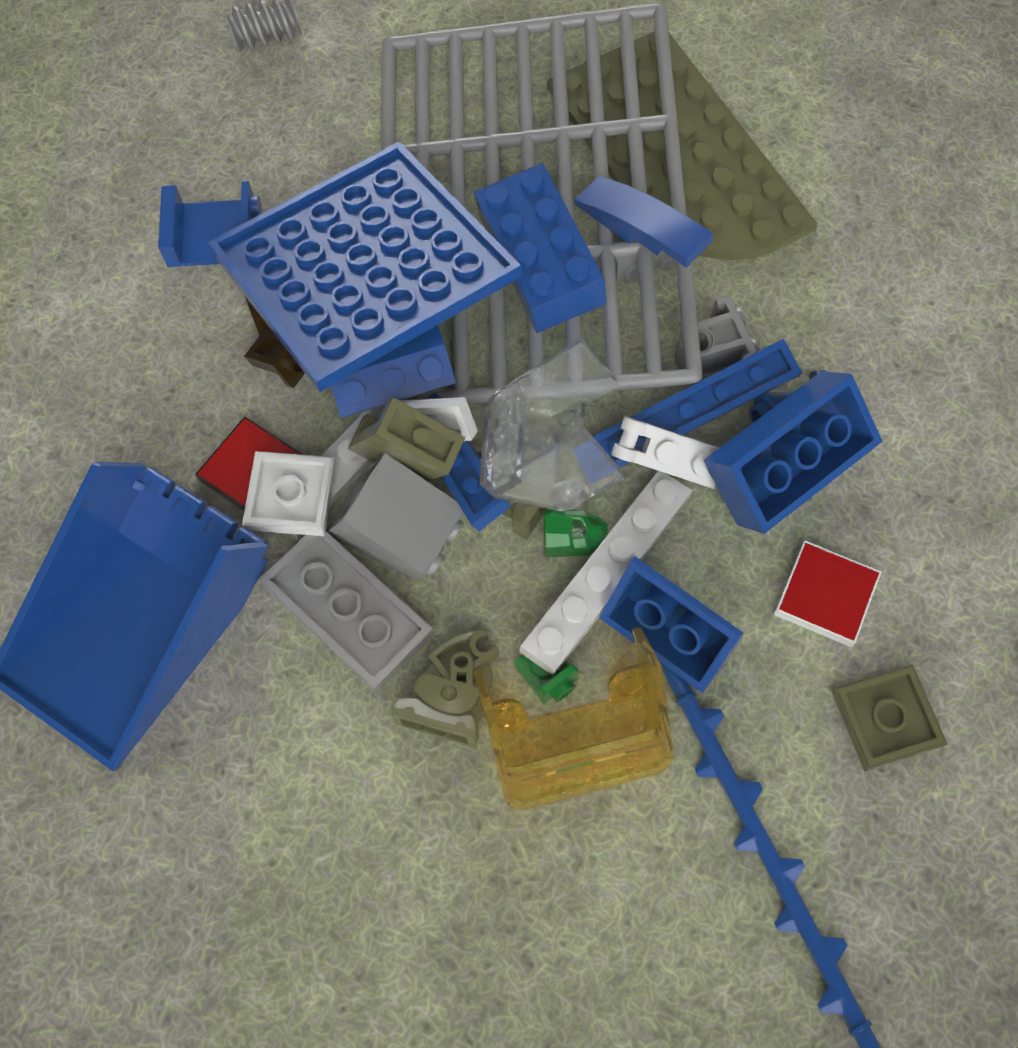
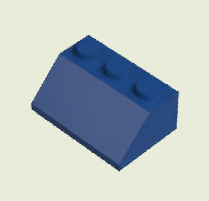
(402, 374)
(678, 626)

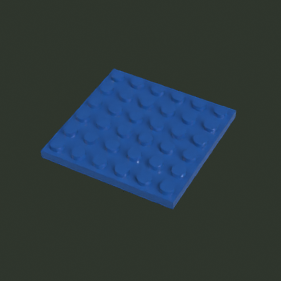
(363, 264)

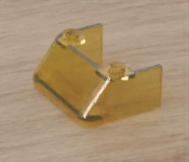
(586, 745)

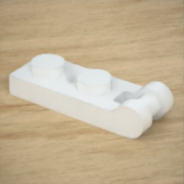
(665, 451)

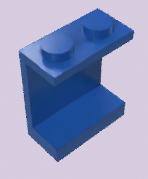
(189, 226)

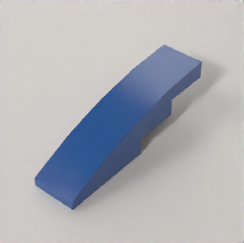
(645, 219)

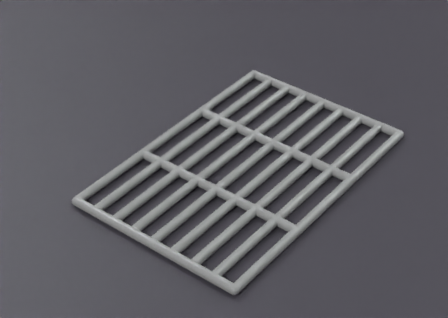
(561, 134)

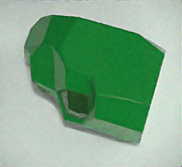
(572, 533)

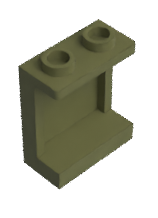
(409, 438)

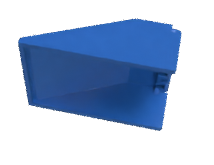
(125, 607)

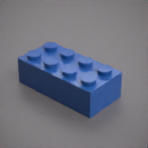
(539, 232)
(793, 451)

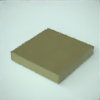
(889, 717)

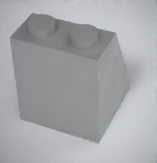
(397, 518)

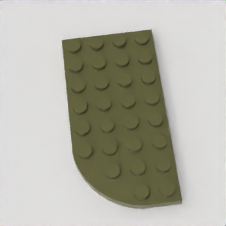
(725, 174)

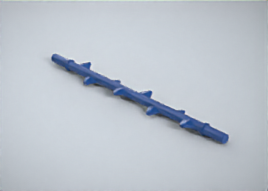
(783, 871)

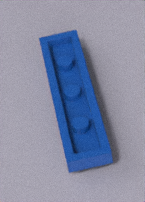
(466, 489)

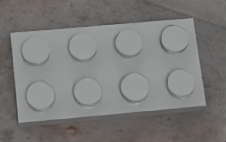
(347, 608)

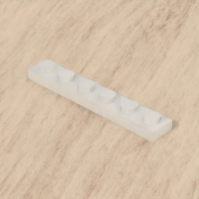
(593, 585)

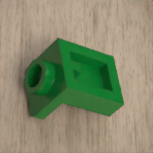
(545, 684)

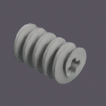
(263, 23)

